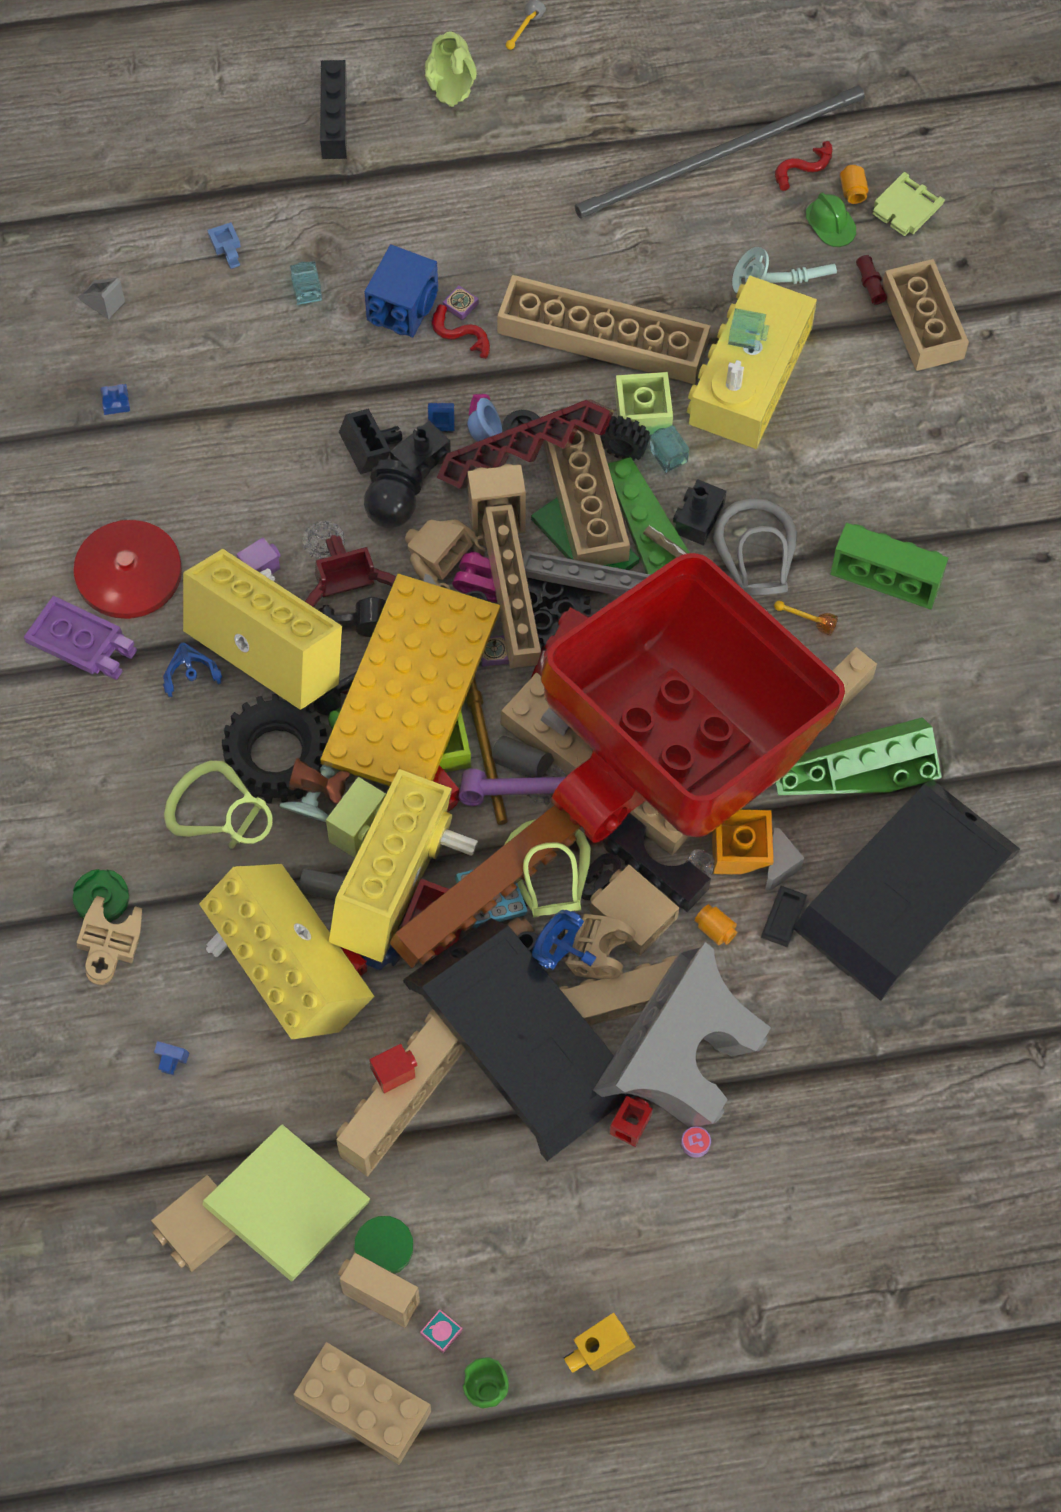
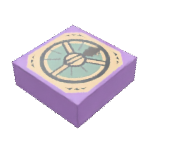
(460, 302)
(495, 652)

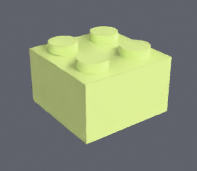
(645, 399)
(353, 816)

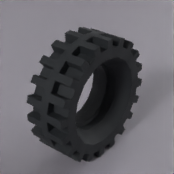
(264, 718)

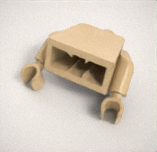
(440, 547)

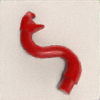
(825, 155)
(437, 324)

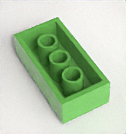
(889, 565)

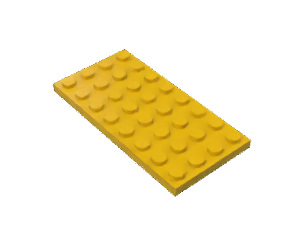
(411, 682)

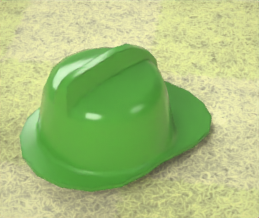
(831, 220)

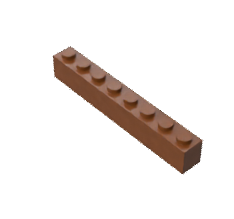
(481, 888)

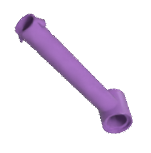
(476, 785)

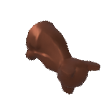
(313, 781)

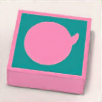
(441, 1331)

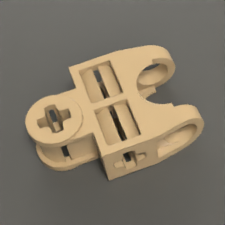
(598, 937)
(107, 941)

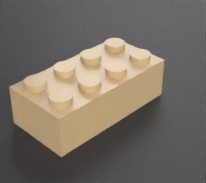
(925, 314)
(362, 1403)

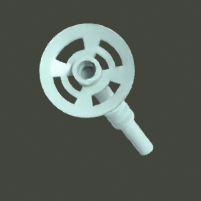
(757, 269)
(308, 805)

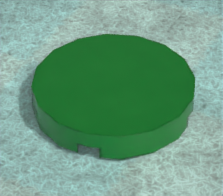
(103, 884)
(385, 1243)

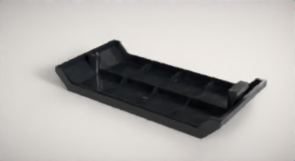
(904, 888)
(520, 1033)

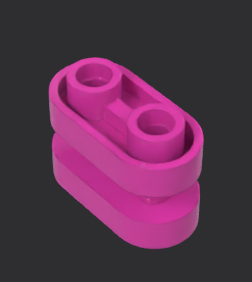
(475, 576)

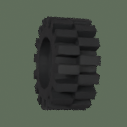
(625, 438)

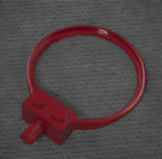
(345, 572)

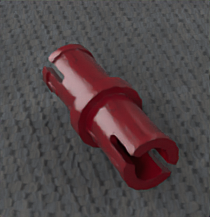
(871, 279)

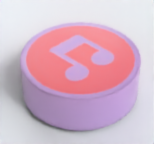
(696, 1141)

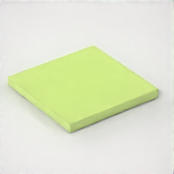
(286, 1202)

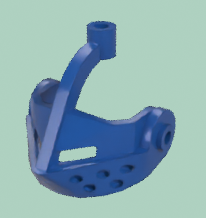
(185, 654)
(562, 920)

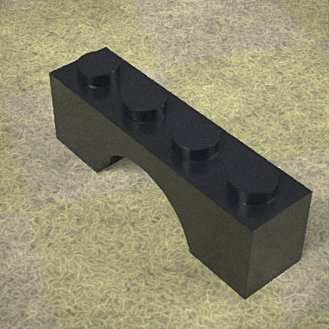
(333, 109)
(681, 883)

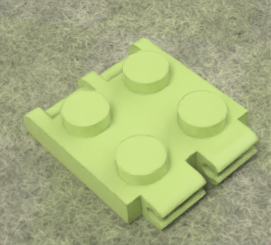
(905, 205)

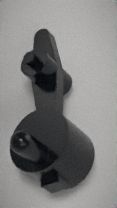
(365, 616)

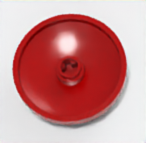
(127, 569)

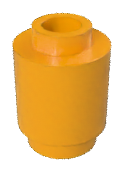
(854, 184)
(716, 924)

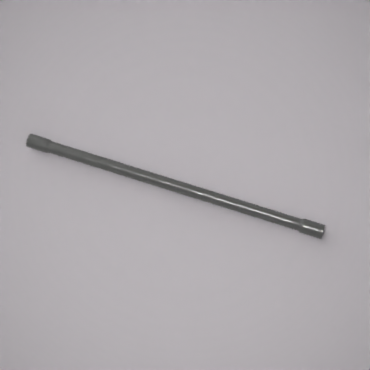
(598, 202)

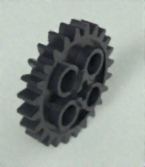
(548, 606)

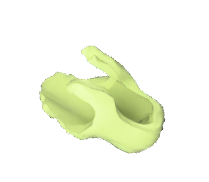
(450, 69)

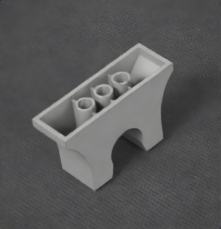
(661, 1047)

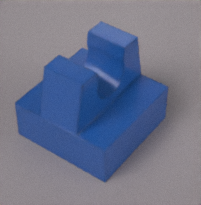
(115, 399)
(442, 416)
(170, 1056)

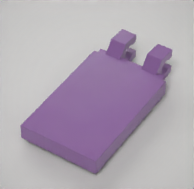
(79, 638)

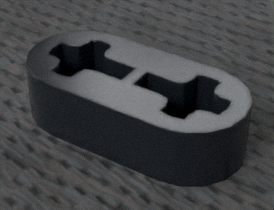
(595, 871)

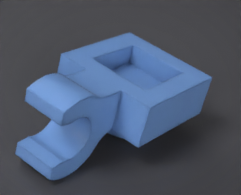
(225, 241)

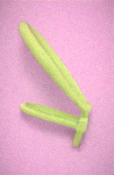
(229, 773)
(579, 874)

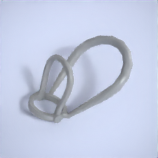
(788, 544)

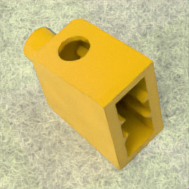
(612, 1342)

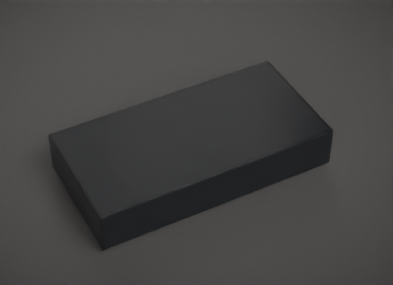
(783, 916)

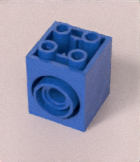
(401, 291)

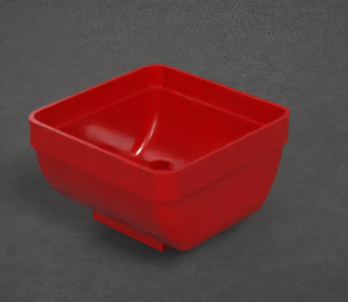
(683, 701)

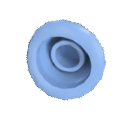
(484, 421)

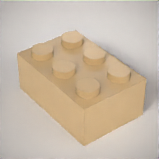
(496, 488)

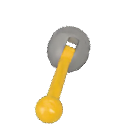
(533, 10)

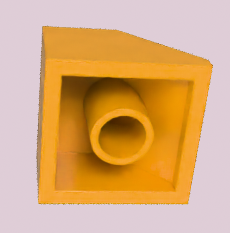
(743, 842)

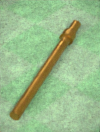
(475, 701)

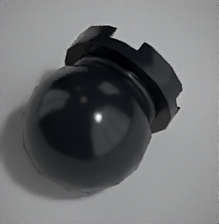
(392, 493)

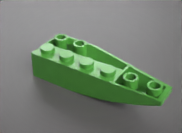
(867, 762)

